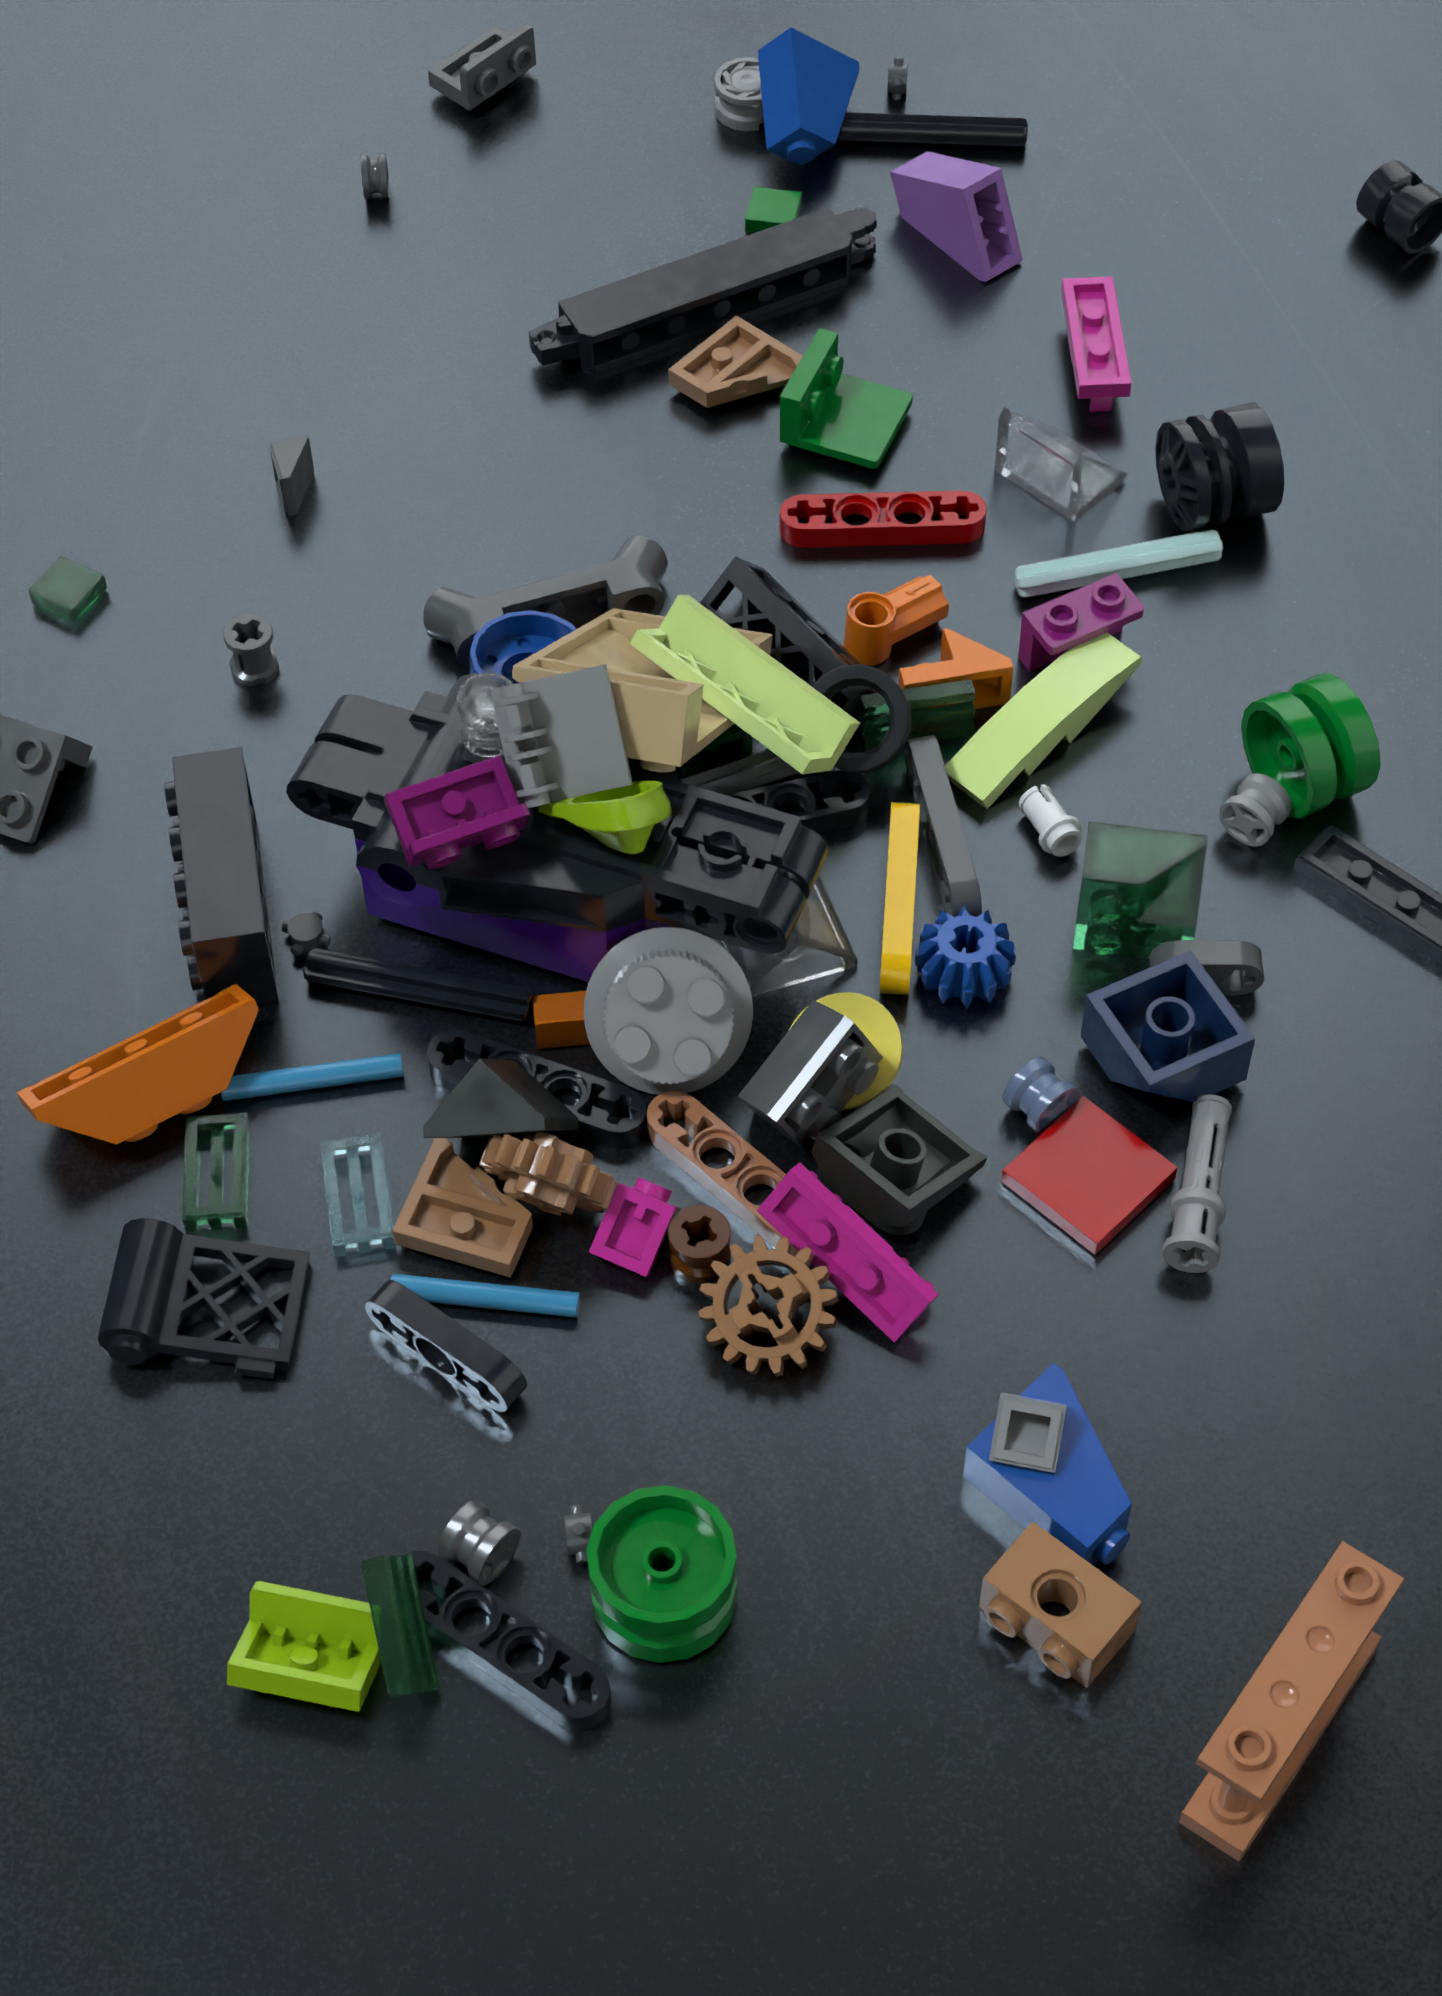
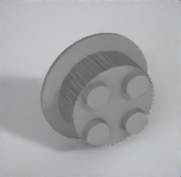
(668, 1010)

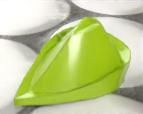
(617, 816)

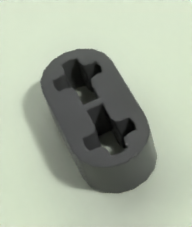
(1231, 964)

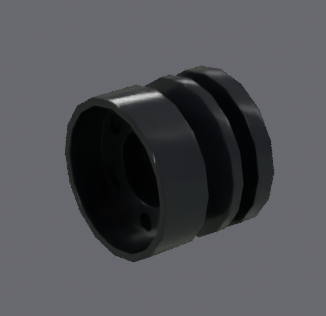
(1219, 466)

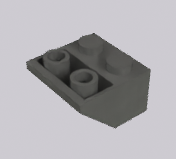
(812, 1075)

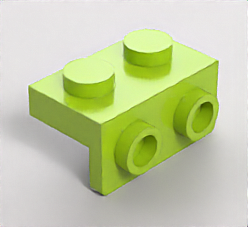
(306, 1647)

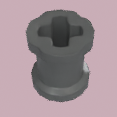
(250, 641)

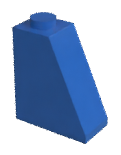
(803, 94)
(1076, 1504)

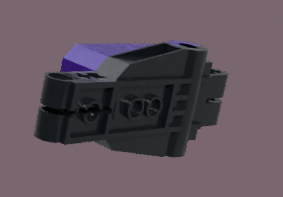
(556, 889)

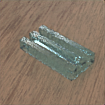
(363, 1236)

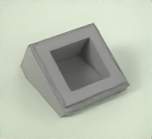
(1028, 1432)

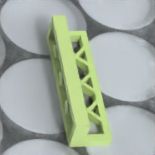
(748, 686)

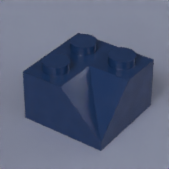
(1168, 1031)

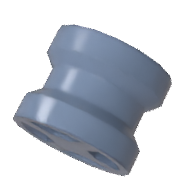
(1039, 1094)

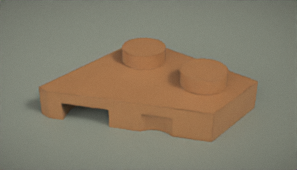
(733, 365)
(462, 1215)

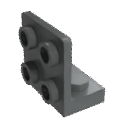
(28, 773)

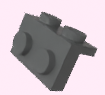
(484, 65)

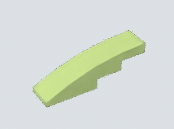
(1041, 715)

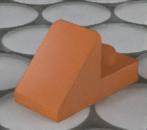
(965, 660)

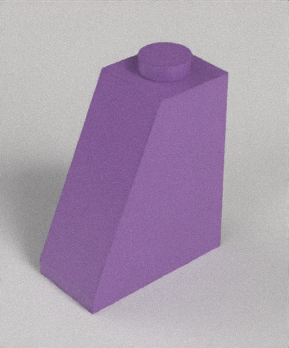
(960, 210)

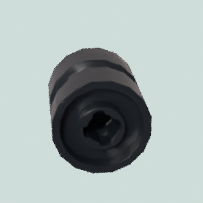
(1402, 206)

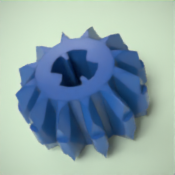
(965, 956)

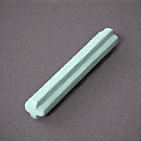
(1125, 561)

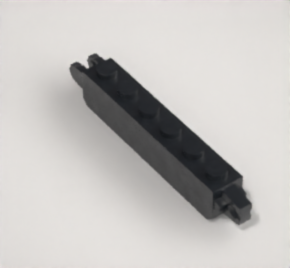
(706, 291)

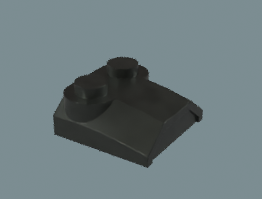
(893, 1161)

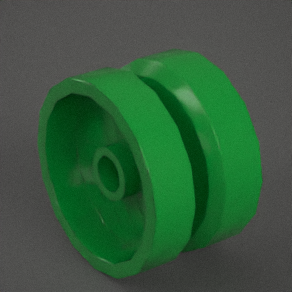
(1312, 742)
(662, 1573)

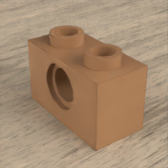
(1044, 1571)

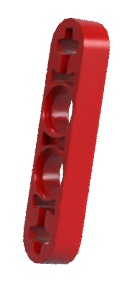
(883, 526)

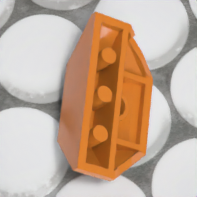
(149, 1075)

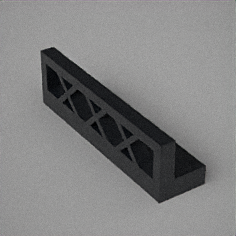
(790, 621)

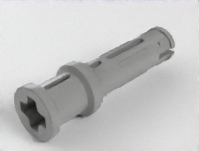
(1197, 1205)

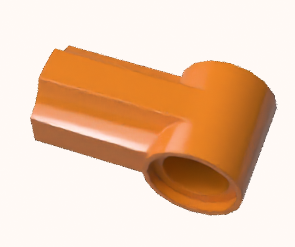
(881, 620)

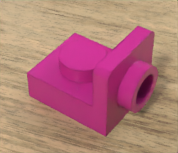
(635, 1226)

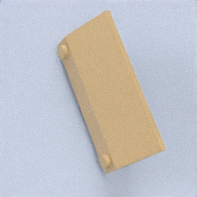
(658, 715)

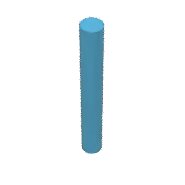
(314, 1076)
(492, 1295)

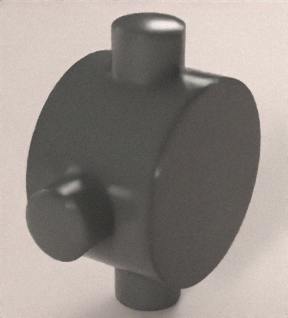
(897, 78)
(306, 933)
(578, 1532)

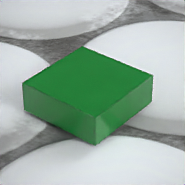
(770, 208)

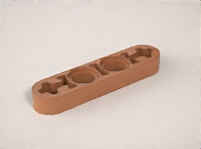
(710, 1132)

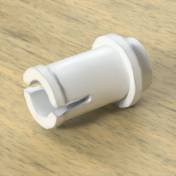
(1057, 830)

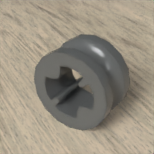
(375, 175)

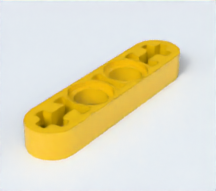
(899, 899)

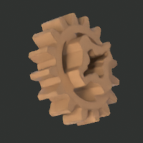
(548, 1173)
(742, 1322)

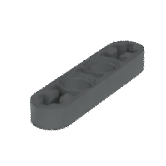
(942, 826)

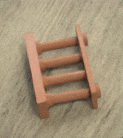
(1290, 1701)

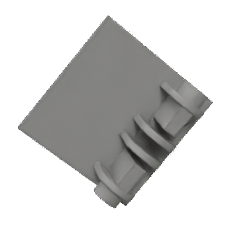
(561, 736)

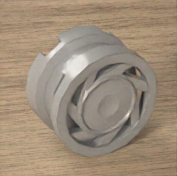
(739, 94)

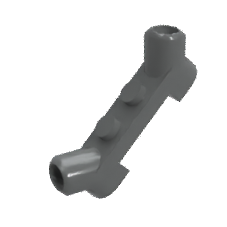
(577, 596)

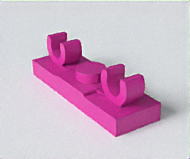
(1096, 340)
(854, 1254)

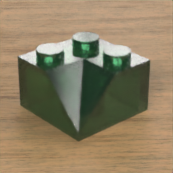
(1138, 889)

